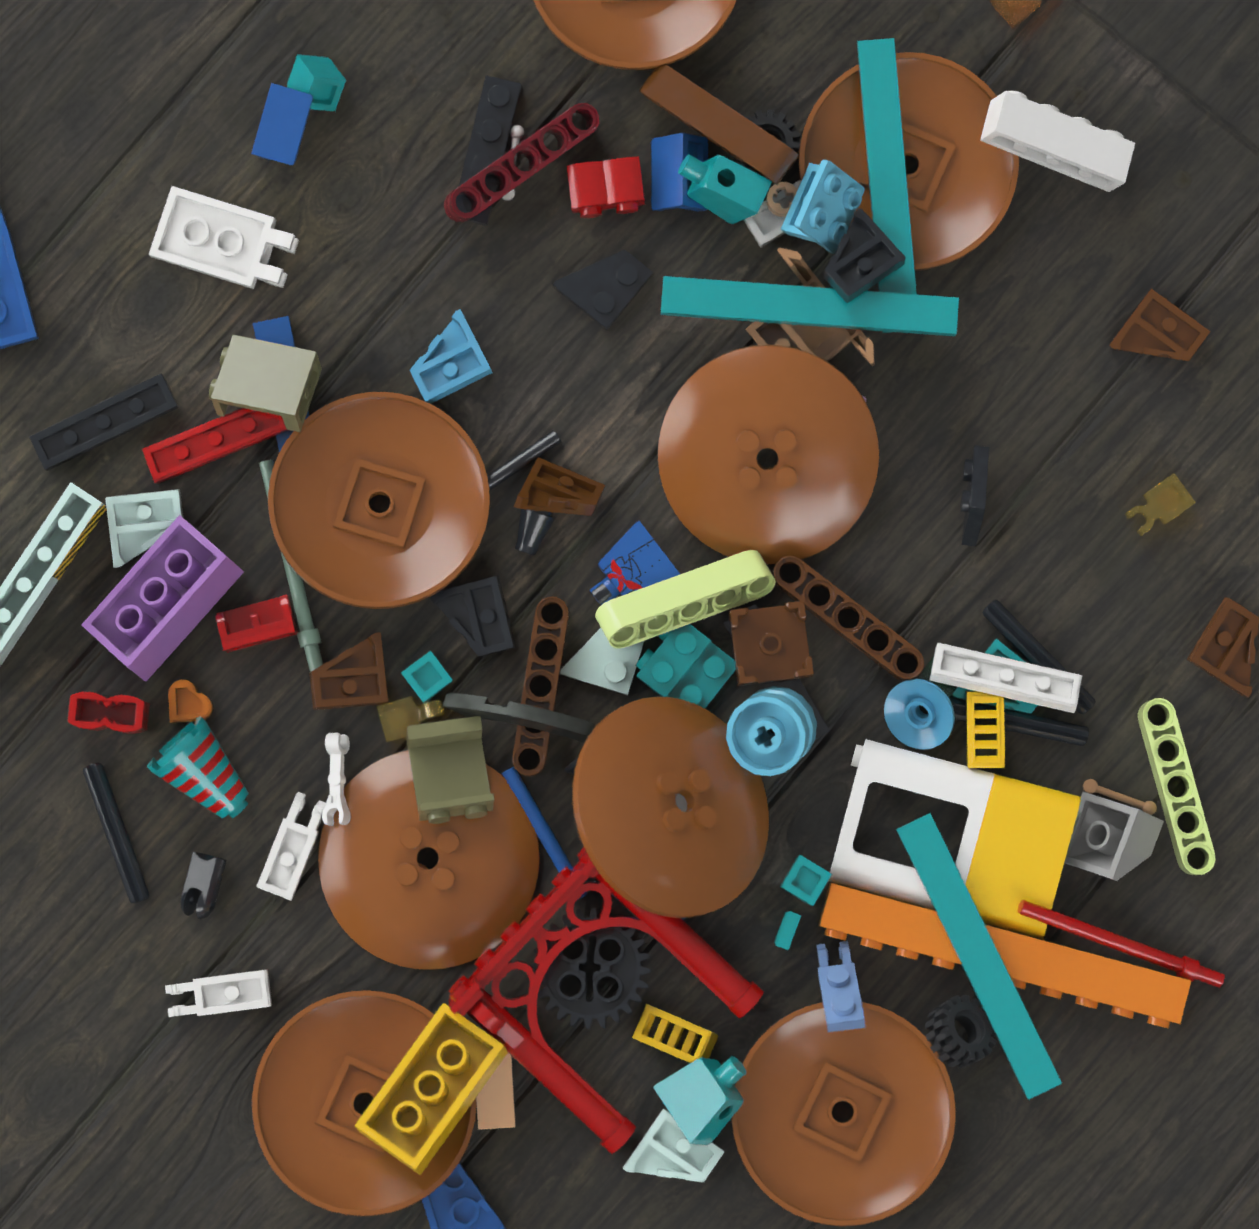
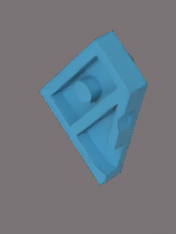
(450, 362)

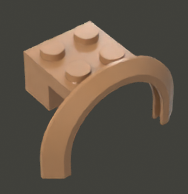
(820, 341)

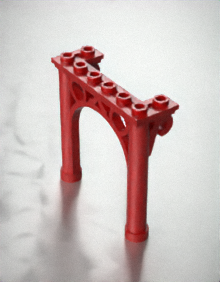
(530, 1047)

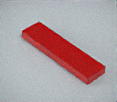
(210, 442)

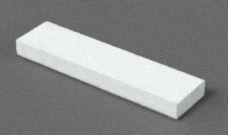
(1005, 677)

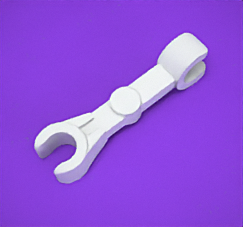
(336, 746)

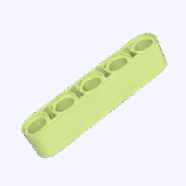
(685, 599)
(1171, 805)

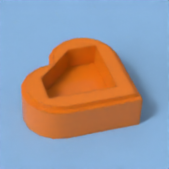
(187, 703)

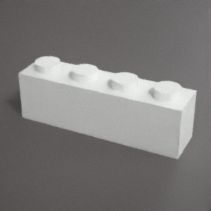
(1057, 140)

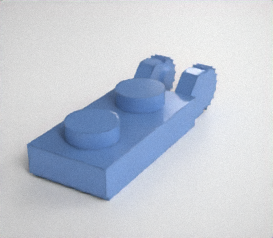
(840, 990)

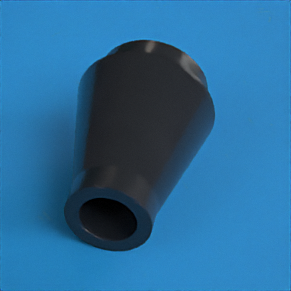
(532, 529)

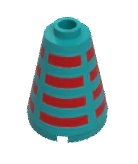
(201, 770)

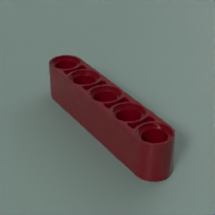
(533, 150)

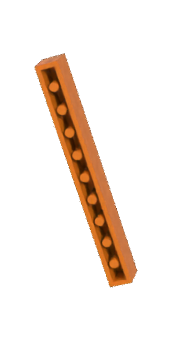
(1025, 958)

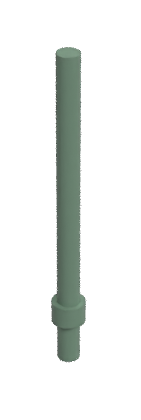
(308, 636)

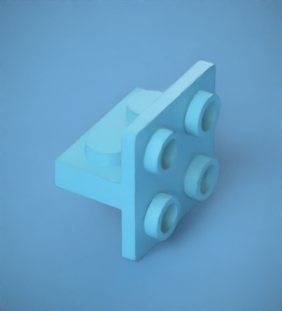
(823, 205)

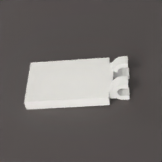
(220, 239)

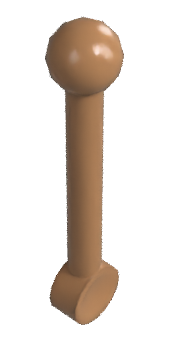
(1091, 786)

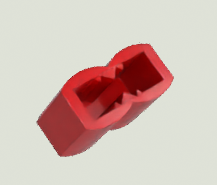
(606, 186)
(99, 712)

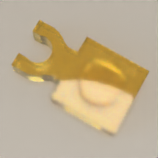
(1164, 502)

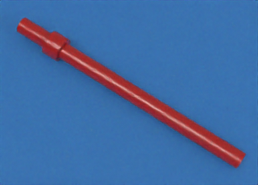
(1184, 967)

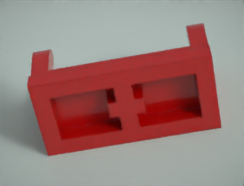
(256, 624)

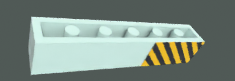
(45, 562)

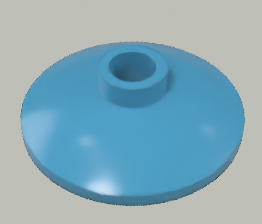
(908, 721)

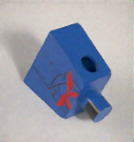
(632, 565)

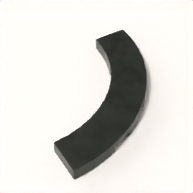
(520, 715)

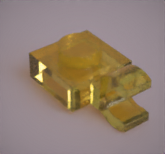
(403, 713)

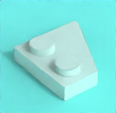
(139, 521)
(604, 665)
(669, 1154)

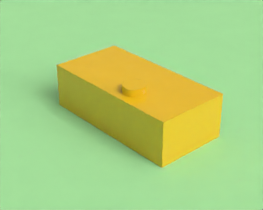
(431, 1089)

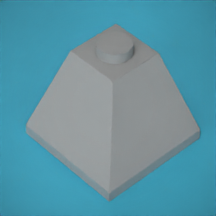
(1111, 837)

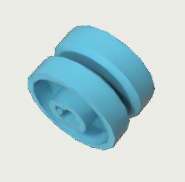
(753, 742)

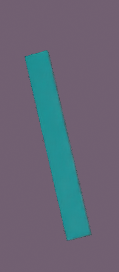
(886, 156)
(809, 306)
(979, 956)

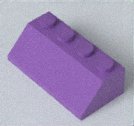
(162, 598)

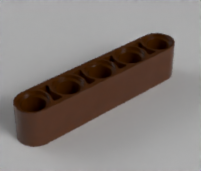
(719, 123)
(866, 621)
(541, 668)

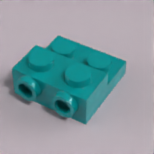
(686, 666)

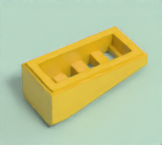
(985, 761)
(645, 1023)

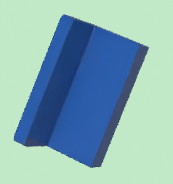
(282, 124)
(667, 186)

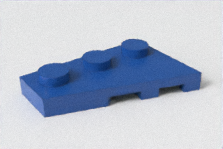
(460, 1205)

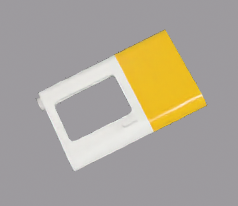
(1007, 850)

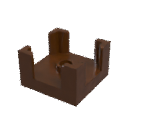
(770, 644)

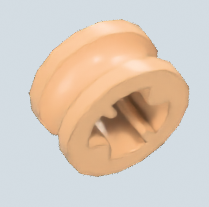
(775, 208)

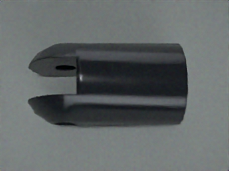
(202, 880)

